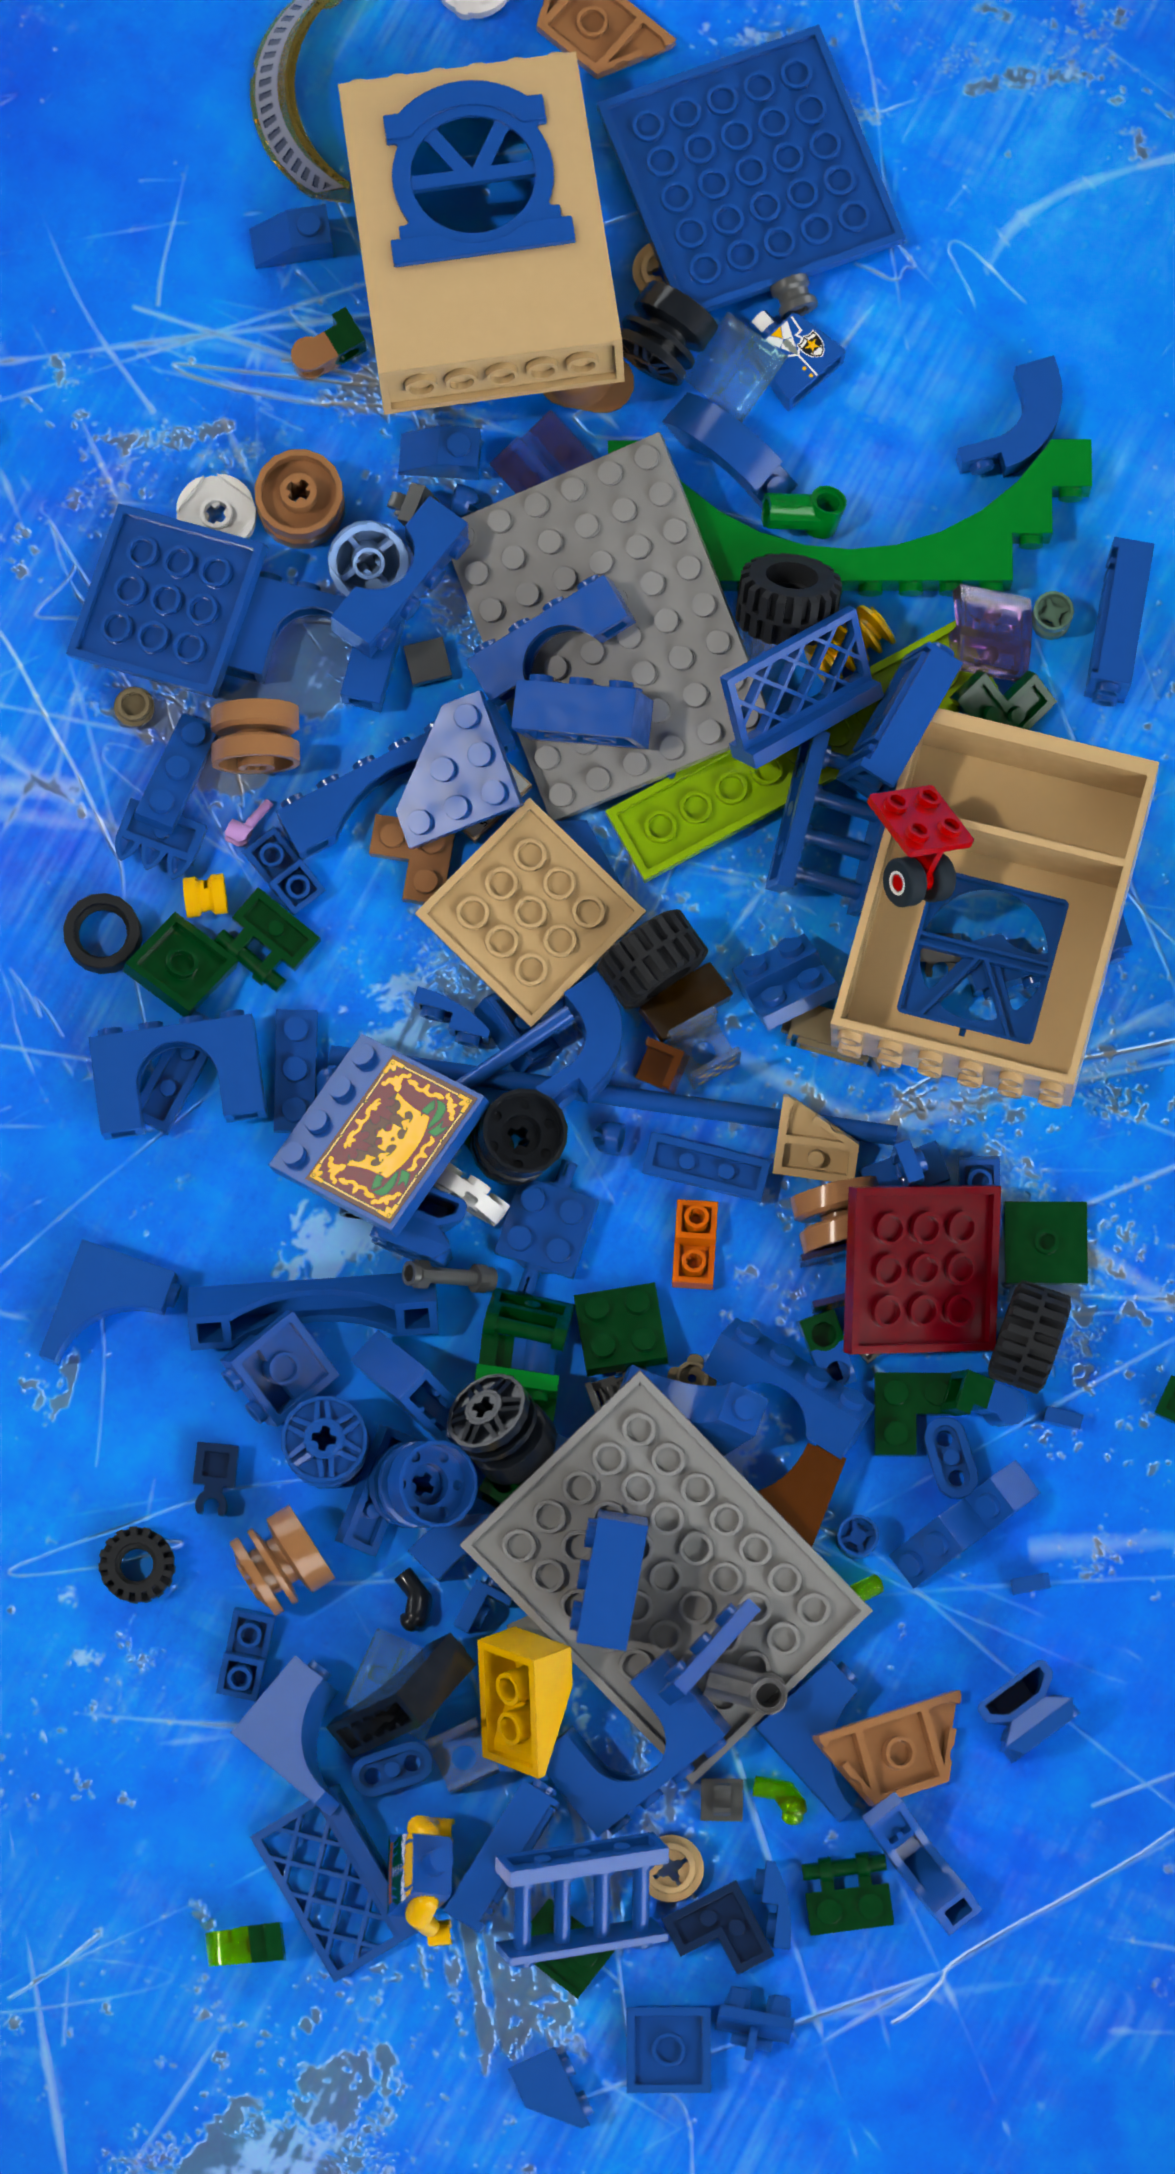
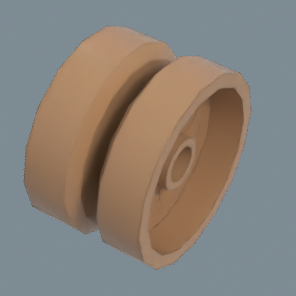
(302, 522)
(255, 736)
(828, 1208)

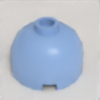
(367, 557)

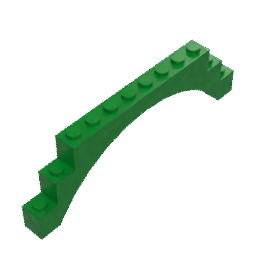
(966, 553)

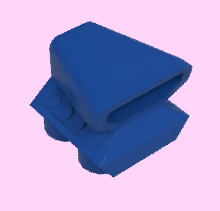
(425, 1232)
(1026, 1710)

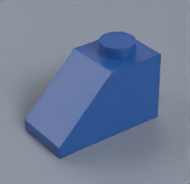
(292, 237)
(441, 452)

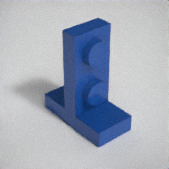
(910, 1166)

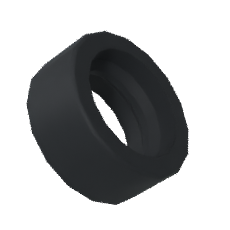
(95, 903)

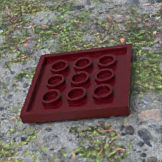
(922, 1268)

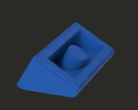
(507, 1027)

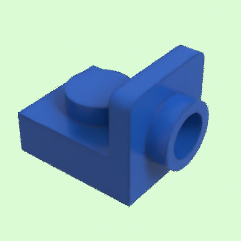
(474, 1608)

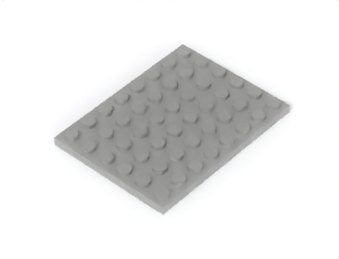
(636, 527)
(704, 1548)

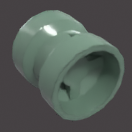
(1056, 609)

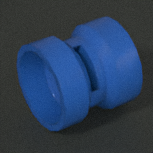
(857, 1530)

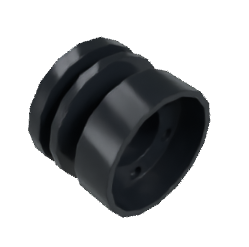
(666, 332)
(537, 1124)
(501, 1428)

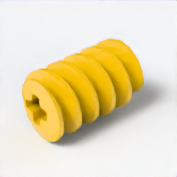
(872, 628)

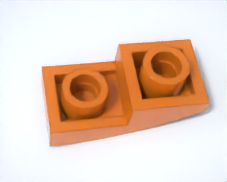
(694, 1244)

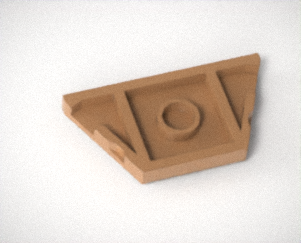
(603, 33)
(895, 1749)

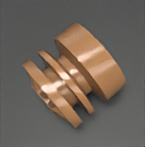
(281, 1560)

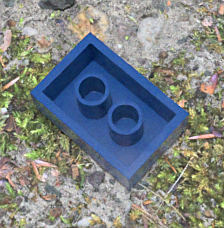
(582, 712)
(609, 1579)

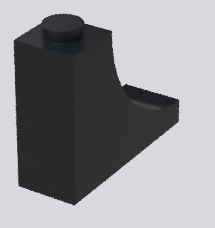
(405, 1699)

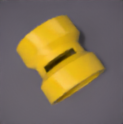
(205, 895)

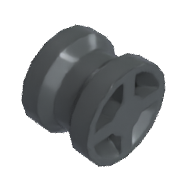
(794, 295)

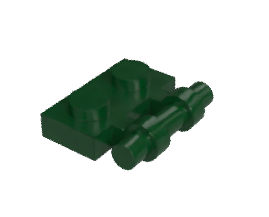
(276, 931)
(849, 1907)

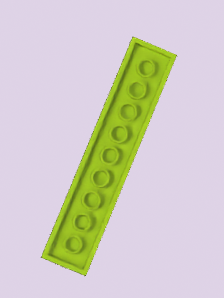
(726, 796)

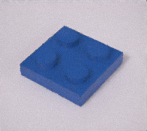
(668, 2049)

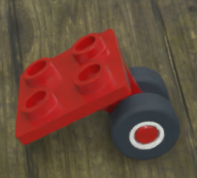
(924, 831)

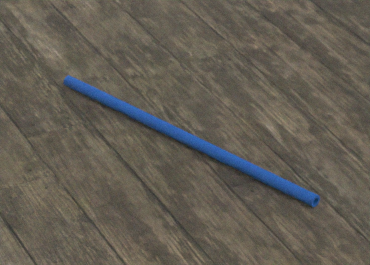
(655, 1100)

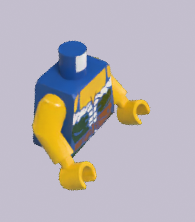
(422, 1876)

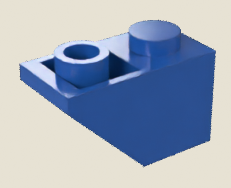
(548, 2090)

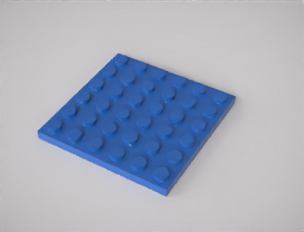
(751, 170)

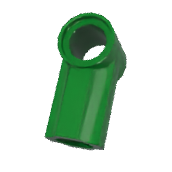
(814, 512)

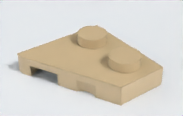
(812, 1145)

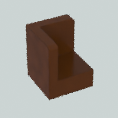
(662, 1065)

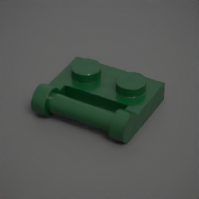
(528, 1318)

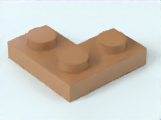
(427, 864)

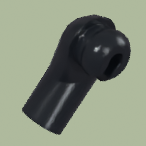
(418, 1601)

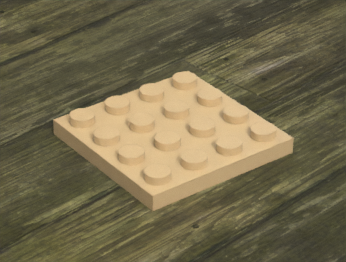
(530, 912)

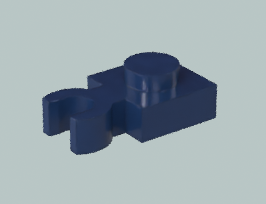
(216, 1470)

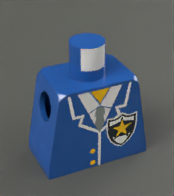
(809, 352)

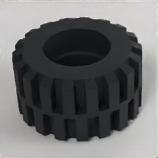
(785, 596)
(652, 958)
(1029, 1336)

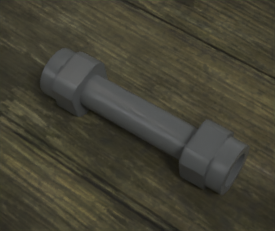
(421, 1273)

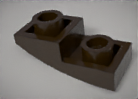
(685, 1000)

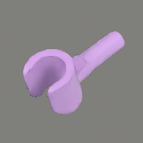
(240, 833)

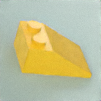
(522, 1697)

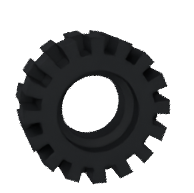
(118, 1547)

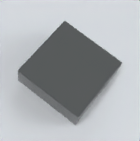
(427, 662)

